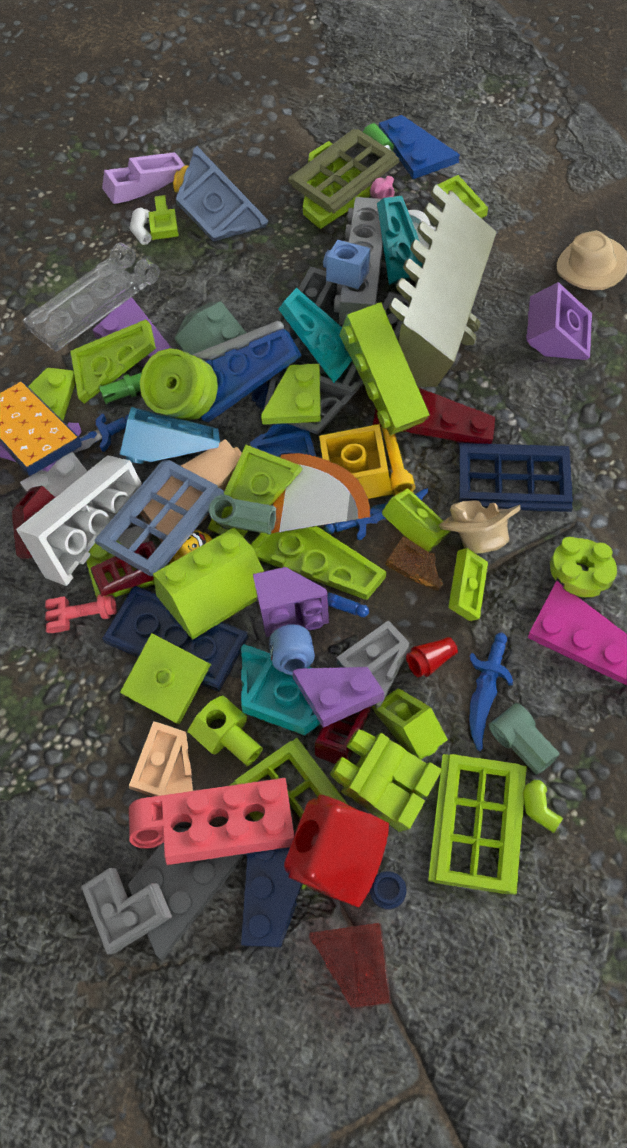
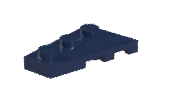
(268, 899)

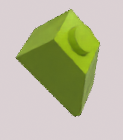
(411, 723)

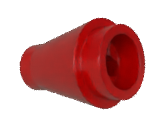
(428, 657)

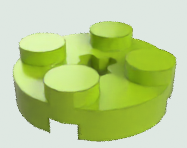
(583, 551)

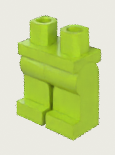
(386, 779)

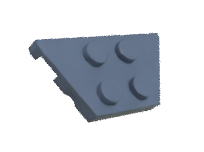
(215, 201)

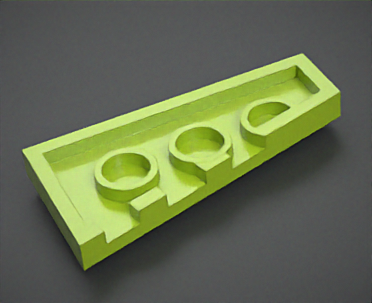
(320, 558)

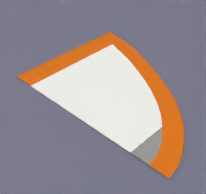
(319, 496)

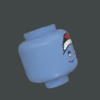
(291, 648)

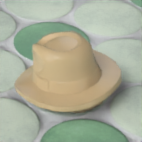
(593, 262)
(479, 527)

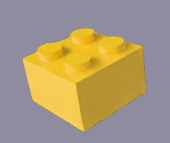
(362, 455)

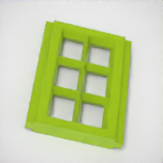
(306, 766)
(510, 830)

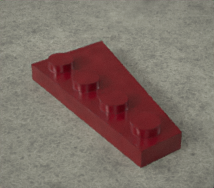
(452, 421)

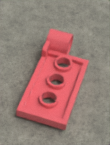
(155, 817)

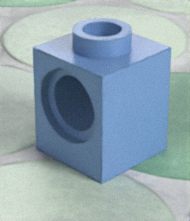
(347, 264)

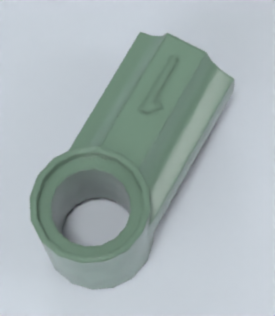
(244, 516)
(517, 730)

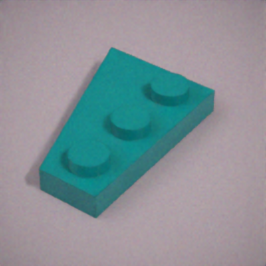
(397, 237)
(317, 332)

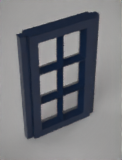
(509, 452)

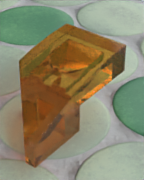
(415, 564)

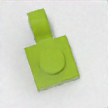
(163, 220)

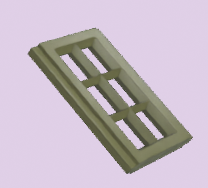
(331, 154)

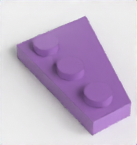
(125, 316)

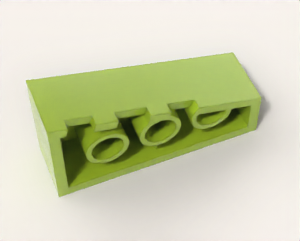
(383, 369)

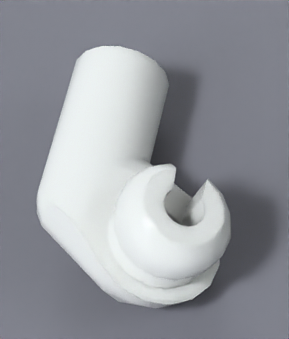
(137, 223)

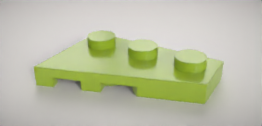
(257, 479)

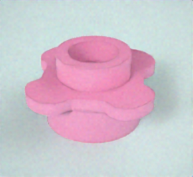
(382, 188)

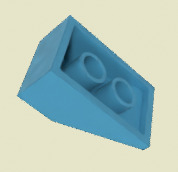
(160, 437)

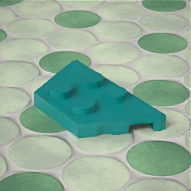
(273, 694)

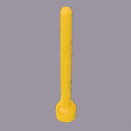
(400, 478)

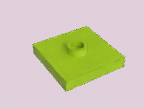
(165, 678)

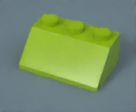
(209, 583)

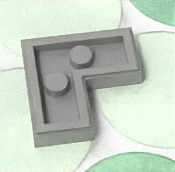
(122, 918)

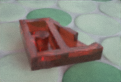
(357, 963)

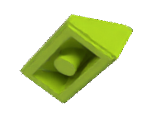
(415, 520)

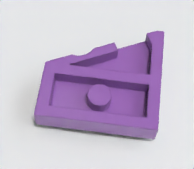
(338, 691)

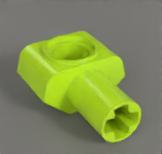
(227, 736)

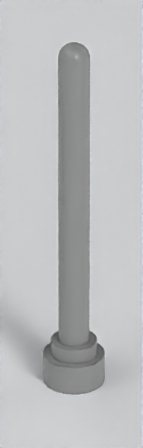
(239, 342)

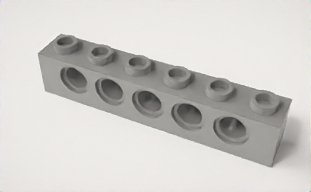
(362, 230)

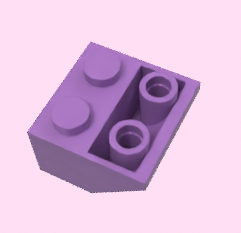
(290, 599)

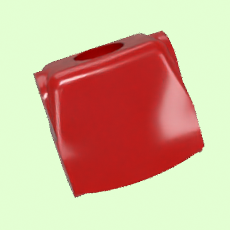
(337, 850)

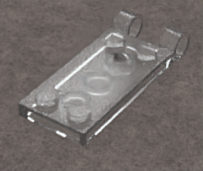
(90, 298)

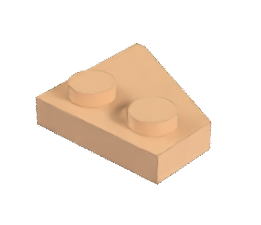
(163, 763)

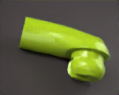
(536, 805)

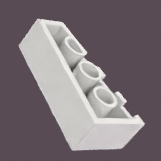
(70, 522)

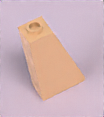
(213, 465)

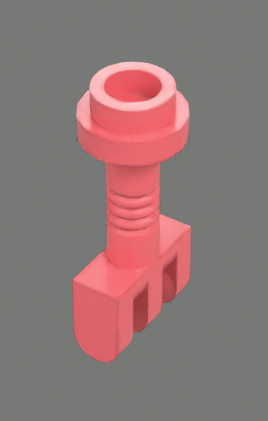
(61, 612)

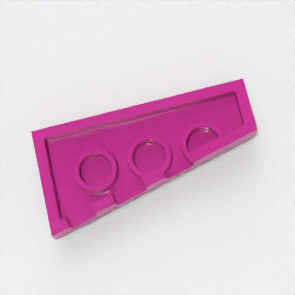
(581, 634)

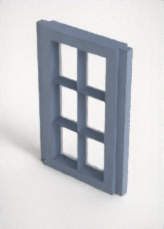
(139, 500)

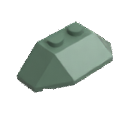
(207, 328)

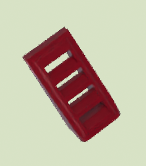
(131, 577)
(332, 746)

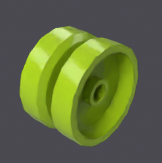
(178, 384)

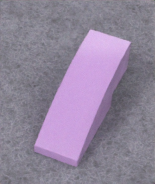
(141, 176)

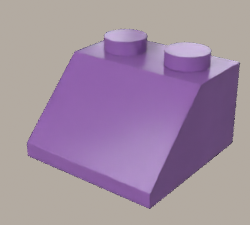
(559, 324)

